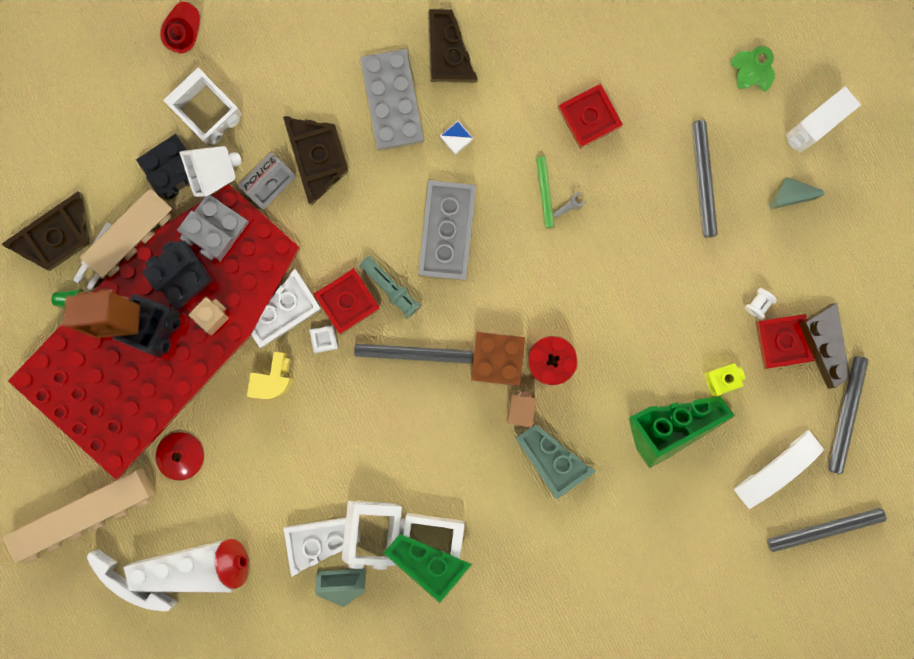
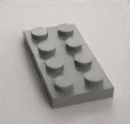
(392, 99)
(447, 230)

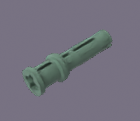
(397, 294)

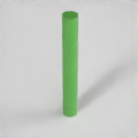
(545, 192)

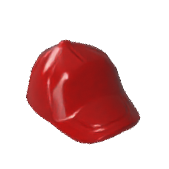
(180, 28)

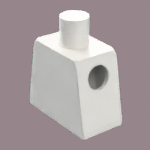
(209, 168)

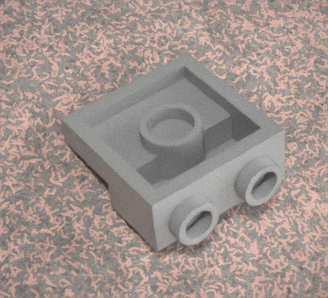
(212, 228)

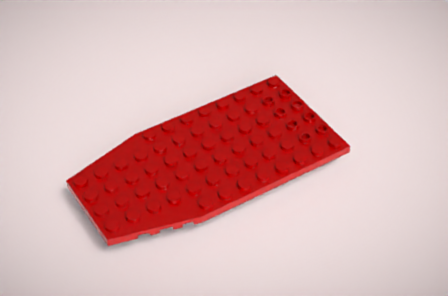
(122, 398)

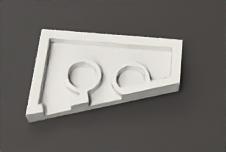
(286, 309)
(313, 542)

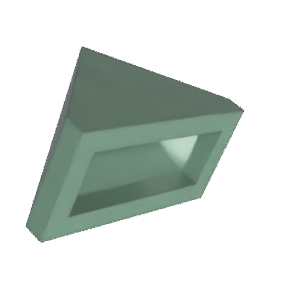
(794, 192)
(340, 585)

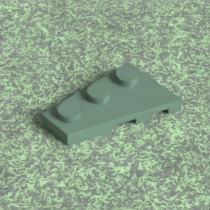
(553, 462)

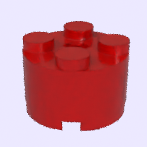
(546, 373)

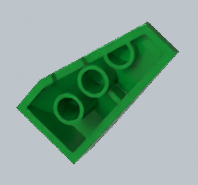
(669, 429)

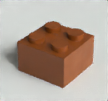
(101, 314)
(498, 358)

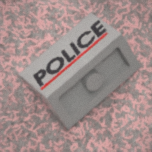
(267, 180)

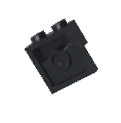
(165, 168)
(177, 274)
(154, 328)

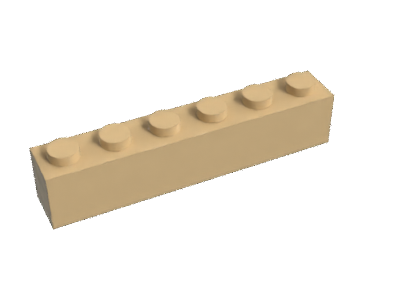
(78, 516)

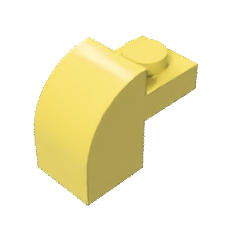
(271, 385)

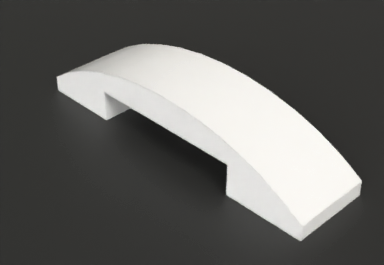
(780, 470)
(103, 567)

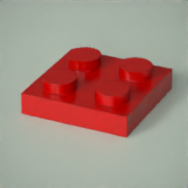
(590, 116)
(346, 301)
(783, 342)

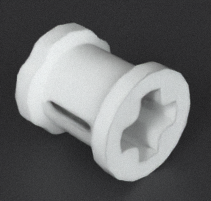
(760, 304)

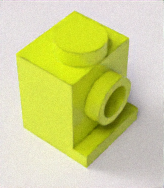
(716, 381)

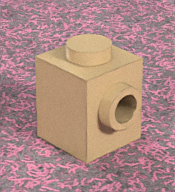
(209, 315)

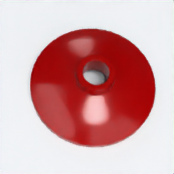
(191, 456)
(231, 563)

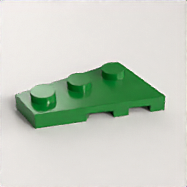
(427, 566)

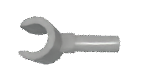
(571, 205)

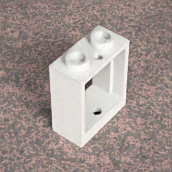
(187, 90)
(822, 120)
(355, 508)
(457, 525)

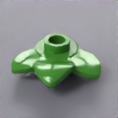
(753, 71)

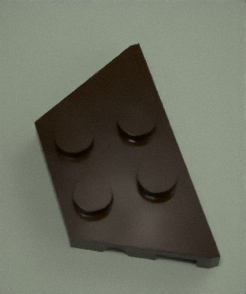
(317, 155)
(53, 235)

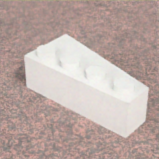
(177, 572)

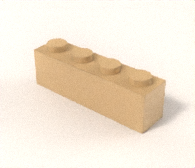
(126, 233)

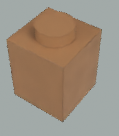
(521, 409)

